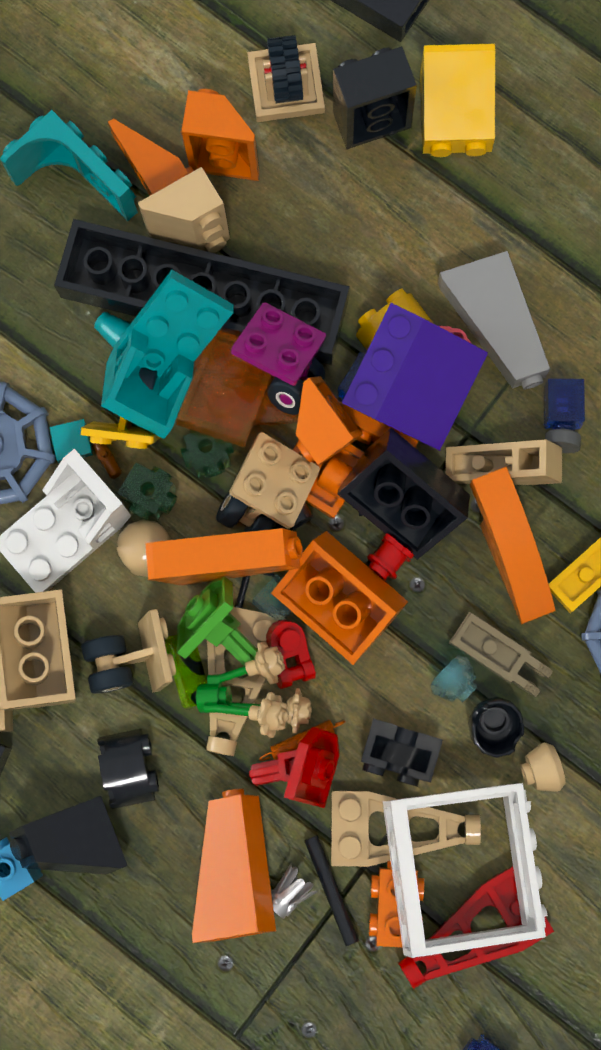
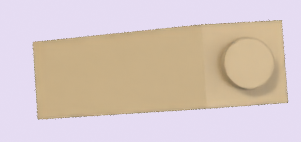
(527, 461)

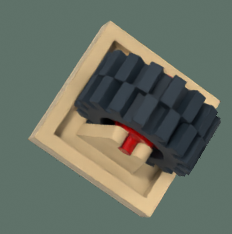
(285, 80)

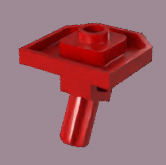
(306, 770)

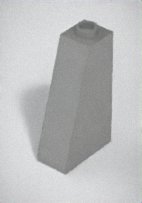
(497, 315)

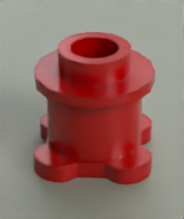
(389, 558)

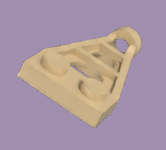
(254, 627)
(351, 829)

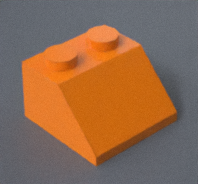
(323, 423)

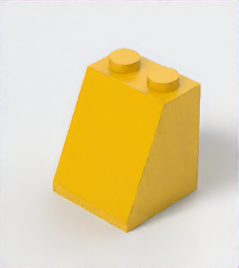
(458, 99)

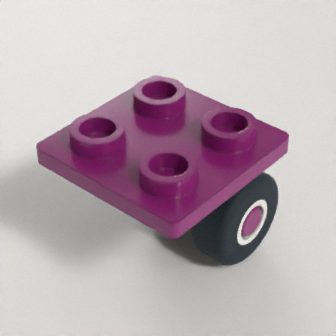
(283, 349)

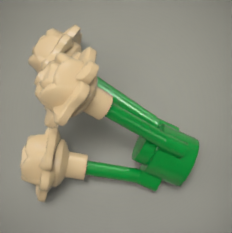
(272, 712)

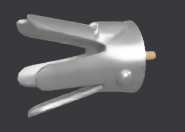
(287, 896)

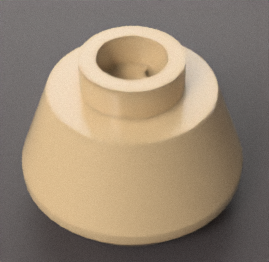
(543, 769)

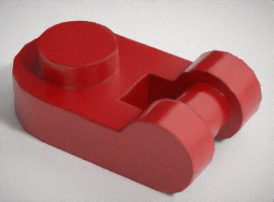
(291, 642)

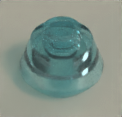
(455, 680)

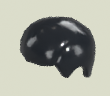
(496, 726)

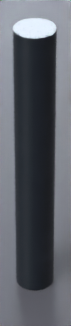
(331, 890)

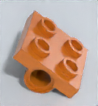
(330, 478)

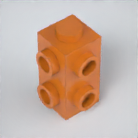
(386, 923)

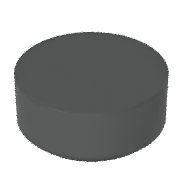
(565, 438)

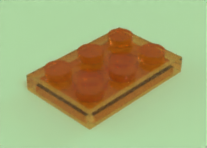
(224, 394)

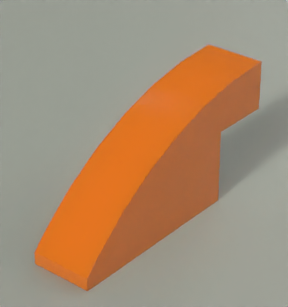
(512, 545)

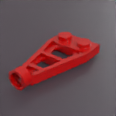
(496, 892)

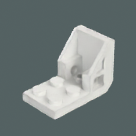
(64, 525)

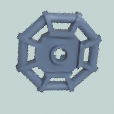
(14, 448)

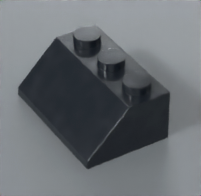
(405, 494)

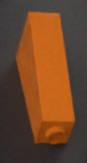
(223, 555)
(234, 872)

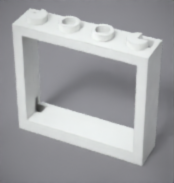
(527, 875)

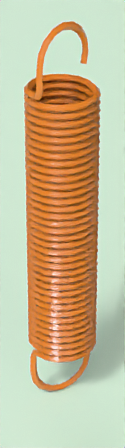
(292, 743)

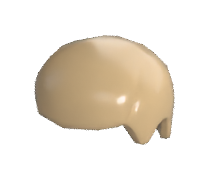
(132, 544)

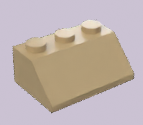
(187, 214)
(34, 651)

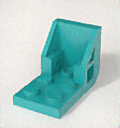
(164, 338)

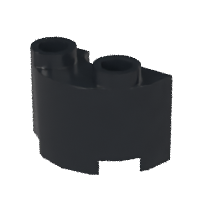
(400, 751)
(126, 769)

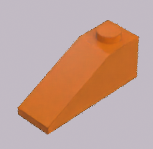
(150, 162)

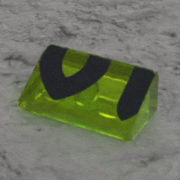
(188, 673)

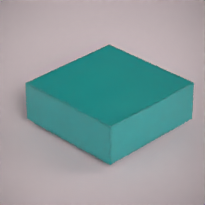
(69, 437)

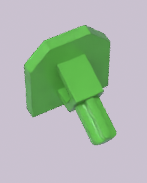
(210, 619)

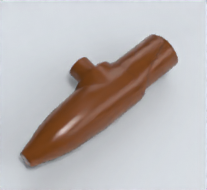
(107, 460)

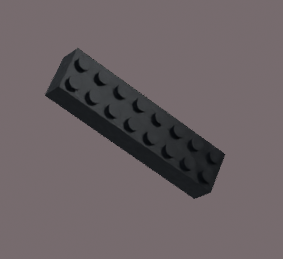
(125, 270)

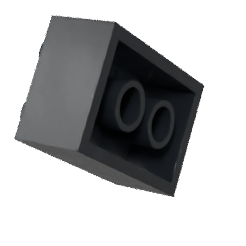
(373, 96)

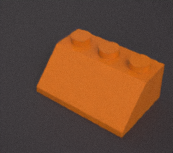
(218, 137)
(339, 597)

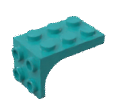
(59, 143)

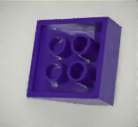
(415, 376)

